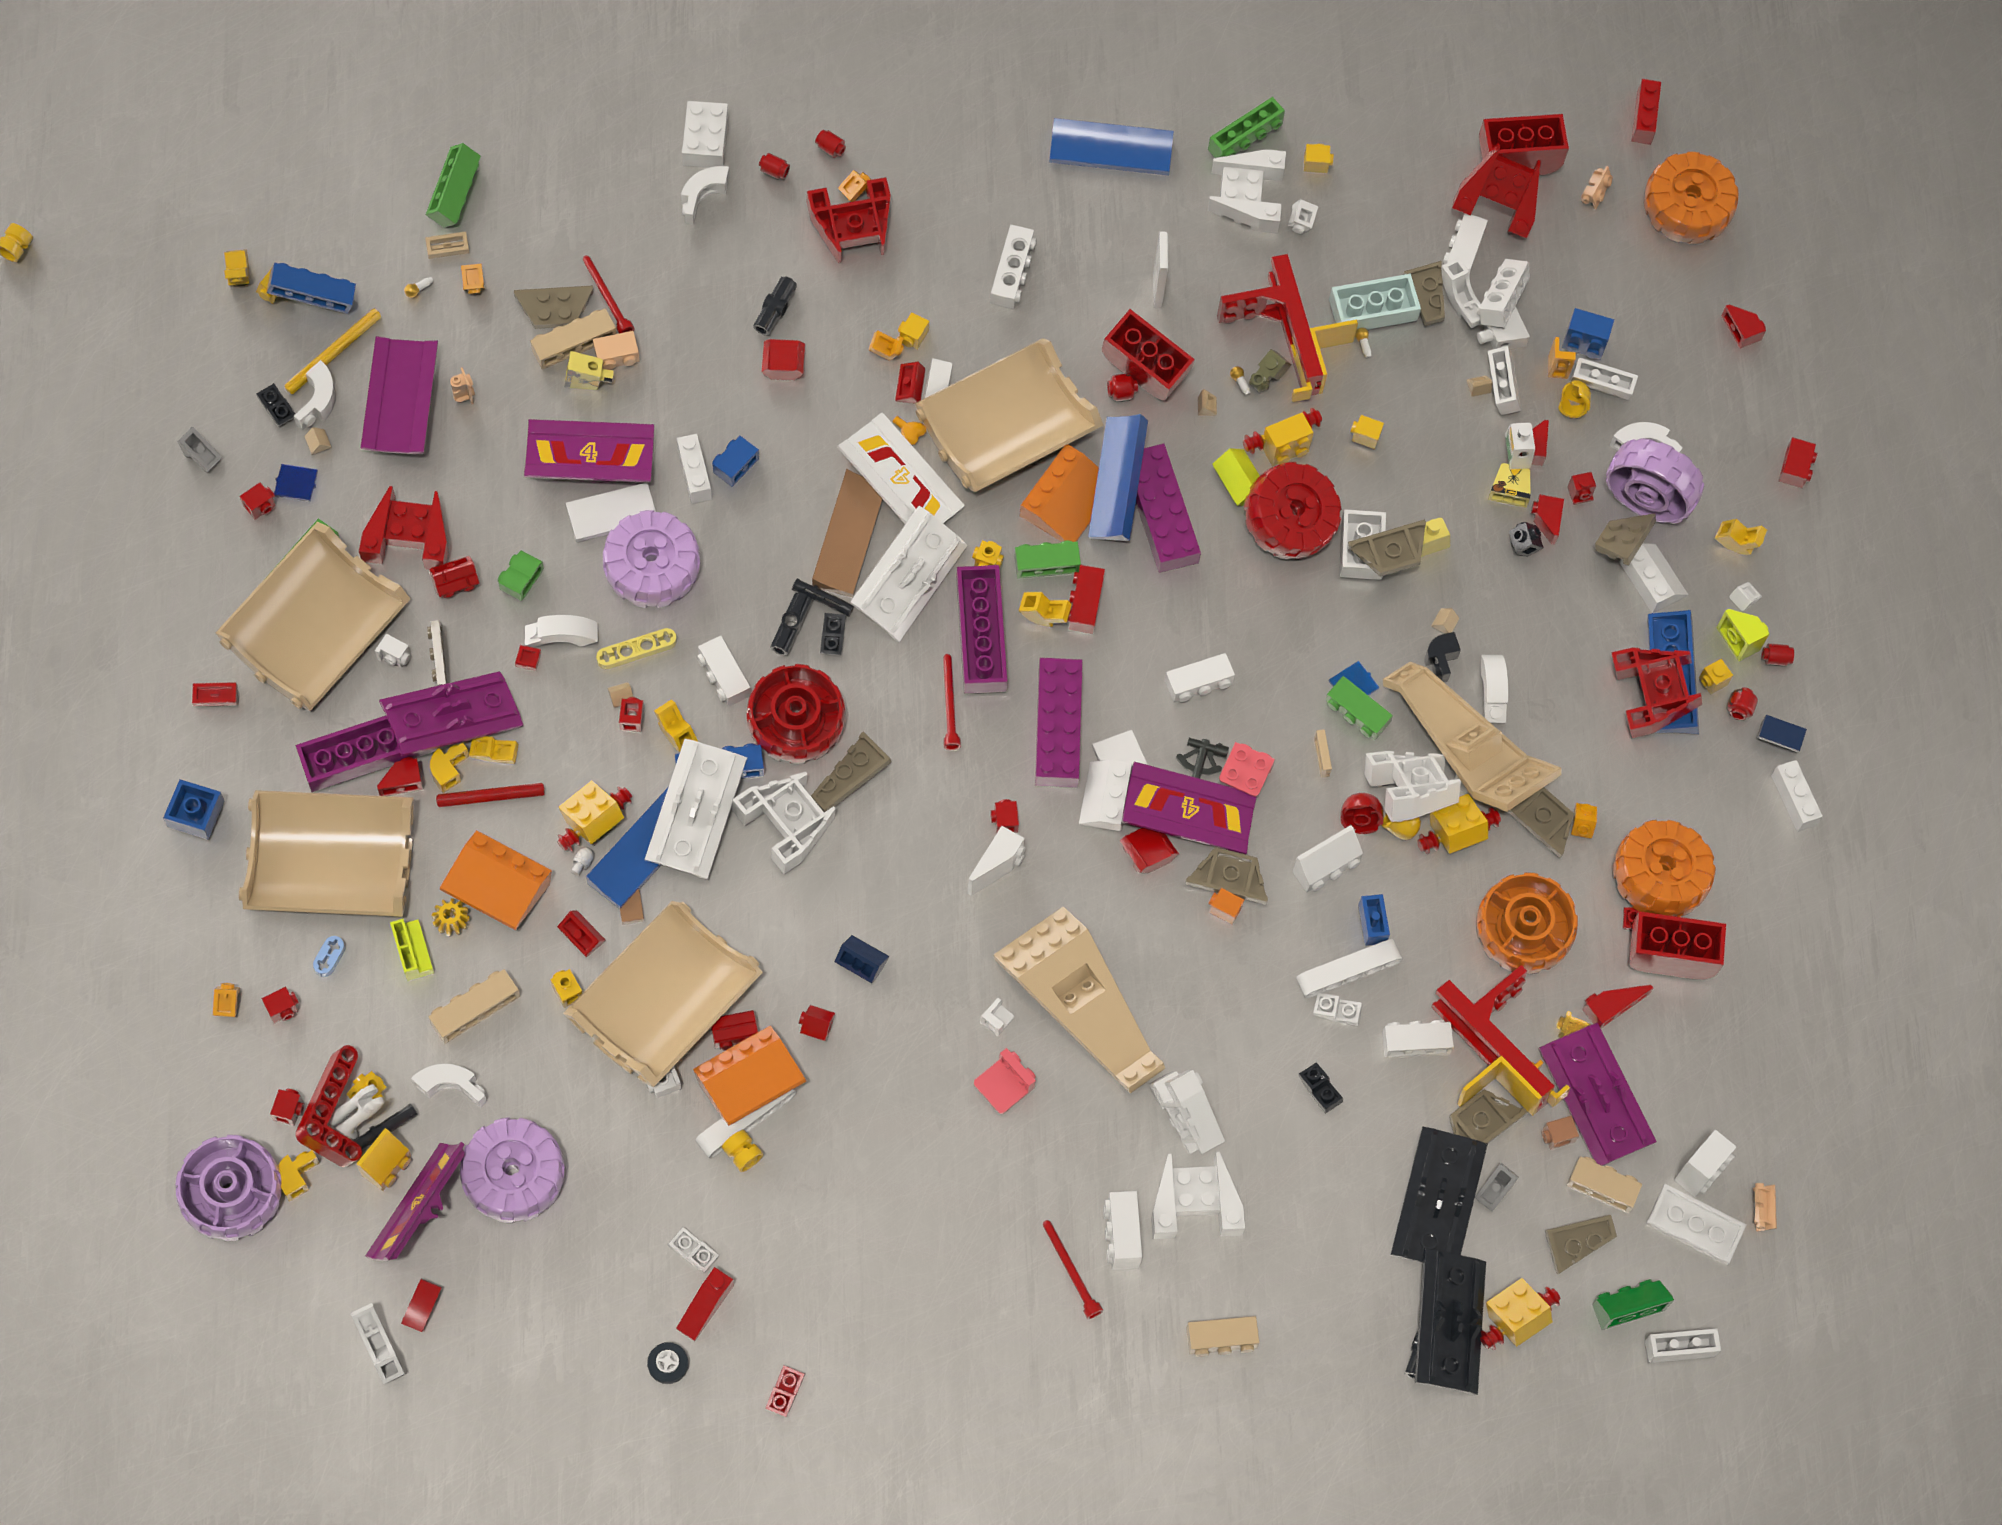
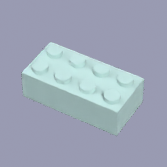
(1376, 302)

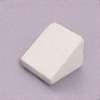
(1745, 596)

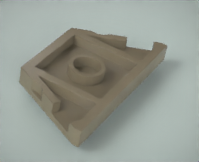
(553, 305)
(1625, 536)
(1391, 549)
(1546, 819)
(1232, 872)
(1485, 1117)

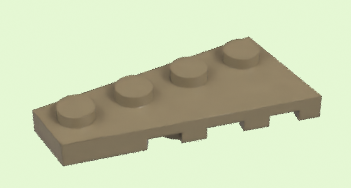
(856, 768)

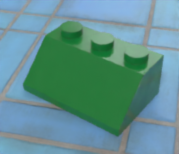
(1631, 1303)

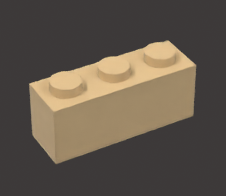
(1604, 1184)
(1222, 1336)

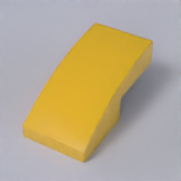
(494, 750)

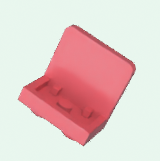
(1246, 769)
(1005, 1082)

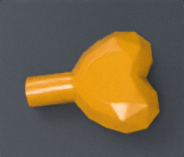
(910, 430)

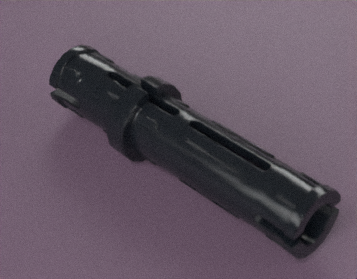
(845, 608)
(390, 1124)

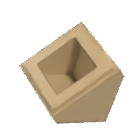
(1479, 385)
(1207, 404)
(317, 440)
(1445, 620)
(618, 692)

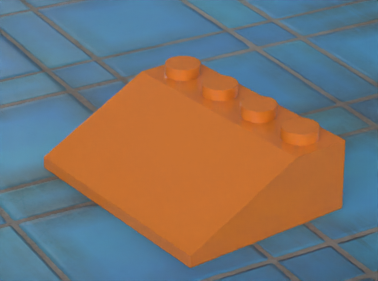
(1063, 496)
(496, 880)
(749, 1075)

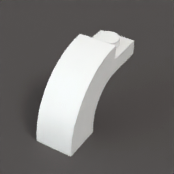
(700, 185)
(1459, 291)
(322, 400)
(1644, 430)
(561, 629)
(1495, 687)
(449, 1077)
(377, 1343)

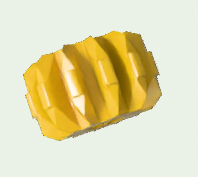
(450, 924)

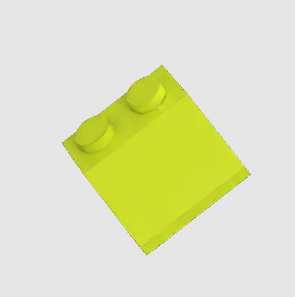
(1742, 633)

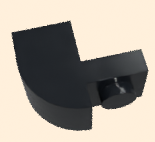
(1440, 650)

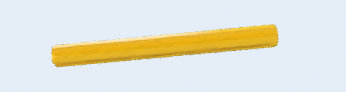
(334, 349)

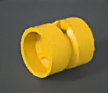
(14, 242)
(740, 1148)

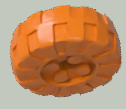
(1691, 197)
(1664, 868)
(1534, 943)

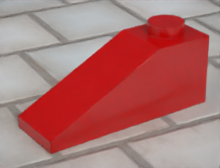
(1612, 1003)
(705, 1303)

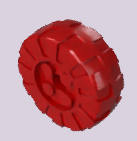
(1292, 510)
(795, 734)

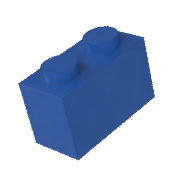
(735, 460)
(1373, 919)

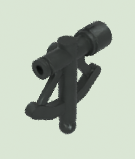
(1203, 748)

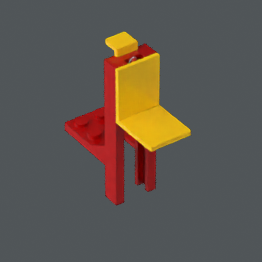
(1302, 341)
(1503, 1058)

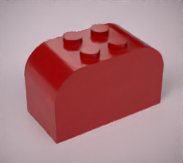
(1527, 140)
(1146, 355)
(1677, 946)

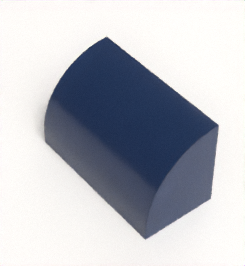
(1782, 733)
(861, 958)

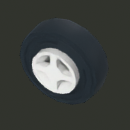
(664, 1356)

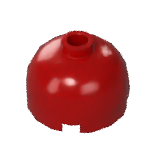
(1362, 812)

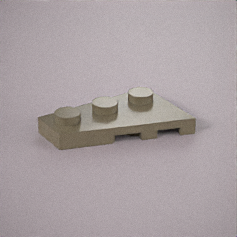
(1577, 1240)

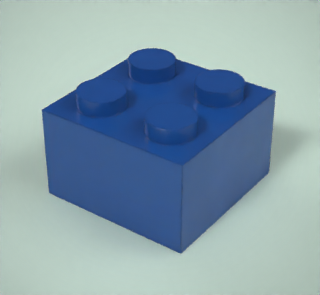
(1587, 334)
(193, 809)

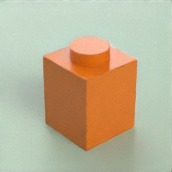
(1225, 905)

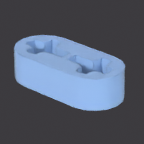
(333, 959)

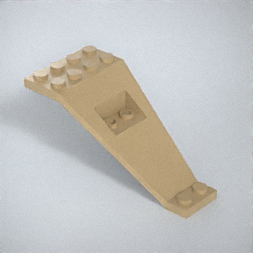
(1476, 750)
(1073, 984)

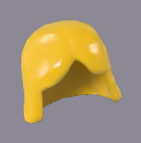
(1579, 393)
(1403, 830)

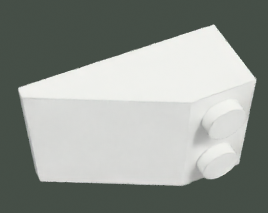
(998, 860)

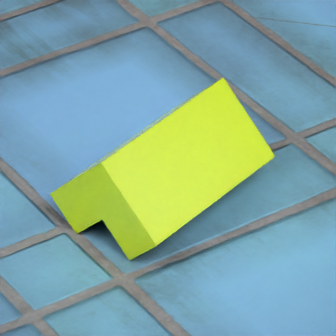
(1236, 473)
(412, 949)

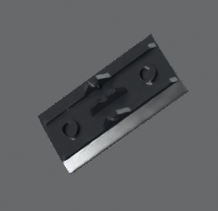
(1439, 1194)
(1450, 1321)

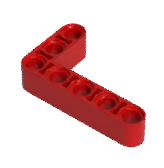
(326, 1106)

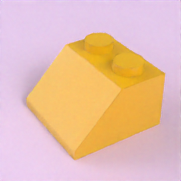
(384, 1160)

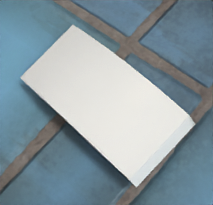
(938, 376)
(1337, 1010)
(693, 1250)

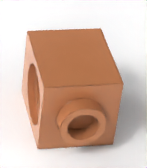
(1560, 1132)

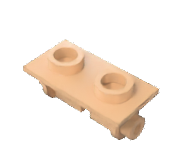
(1601, 181)
(462, 387)
(1765, 1207)

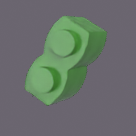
(521, 575)

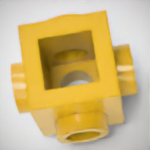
(988, 554)
(363, 1081)

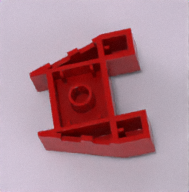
(1505, 184)
(851, 222)
(407, 527)
(1661, 685)

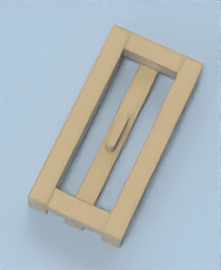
(448, 248)
(1322, 753)

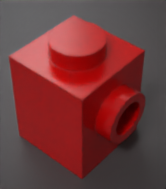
(258, 500)
(1005, 815)
(281, 1005)
(816, 1022)
(287, 1107)

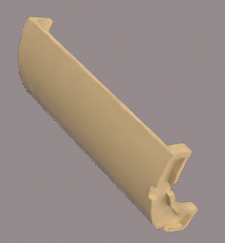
(1006, 416)
(311, 618)
(328, 853)
(662, 994)

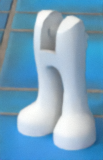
(366, 1108)

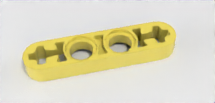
(635, 645)

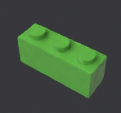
(1047, 559)
(1358, 708)

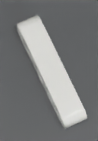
(1349, 968)
(719, 1132)

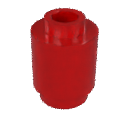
(830, 143)
(774, 166)
(1778, 654)

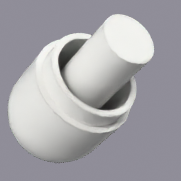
(582, 860)

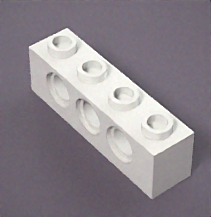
(1017, 238)
(1504, 293)

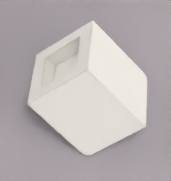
(996, 1017)

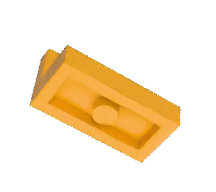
(1560, 362)

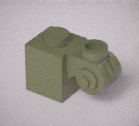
(1271, 366)

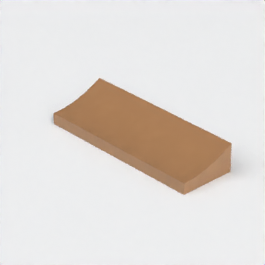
(847, 536)

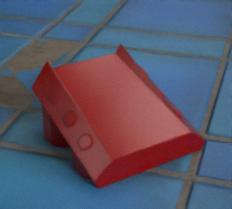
(783, 359)
(1148, 849)

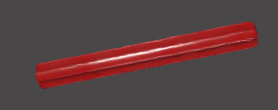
(490, 794)

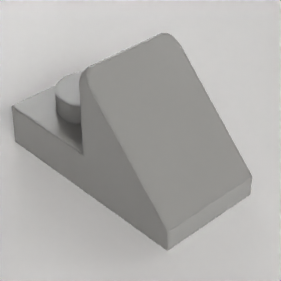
(197, 448)
(1496, 1187)

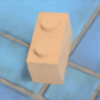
(617, 350)

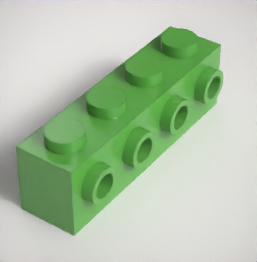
(1247, 129)
(453, 185)

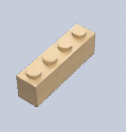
(574, 337)
(474, 1006)

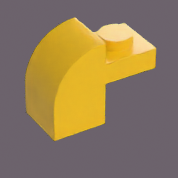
(237, 267)
(1739, 538)
(1042, 611)
(673, 725)
(443, 766)
(291, 1180)

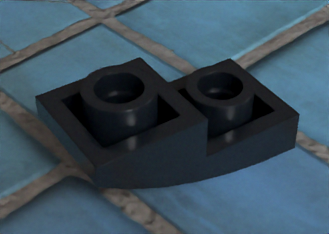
(275, 405)
(833, 634)
(1320, 1088)

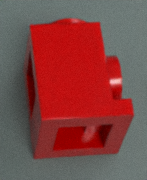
(1581, 488)
(630, 722)

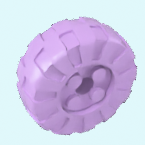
(1655, 480)
(656, 539)
(509, 1146)
(231, 1210)

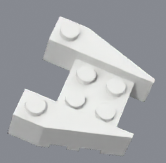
(1242, 188)
(1419, 781)
(791, 812)
(1188, 1110)
(1195, 1193)

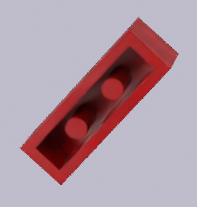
(1646, 111)
(1085, 599)

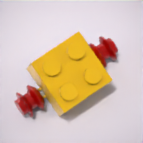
(1285, 438)
(591, 814)
(1458, 826)
(1518, 1314)

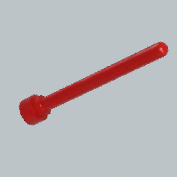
(623, 324)
(951, 739)
(1091, 1307)

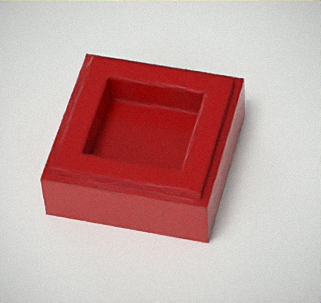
(528, 658)

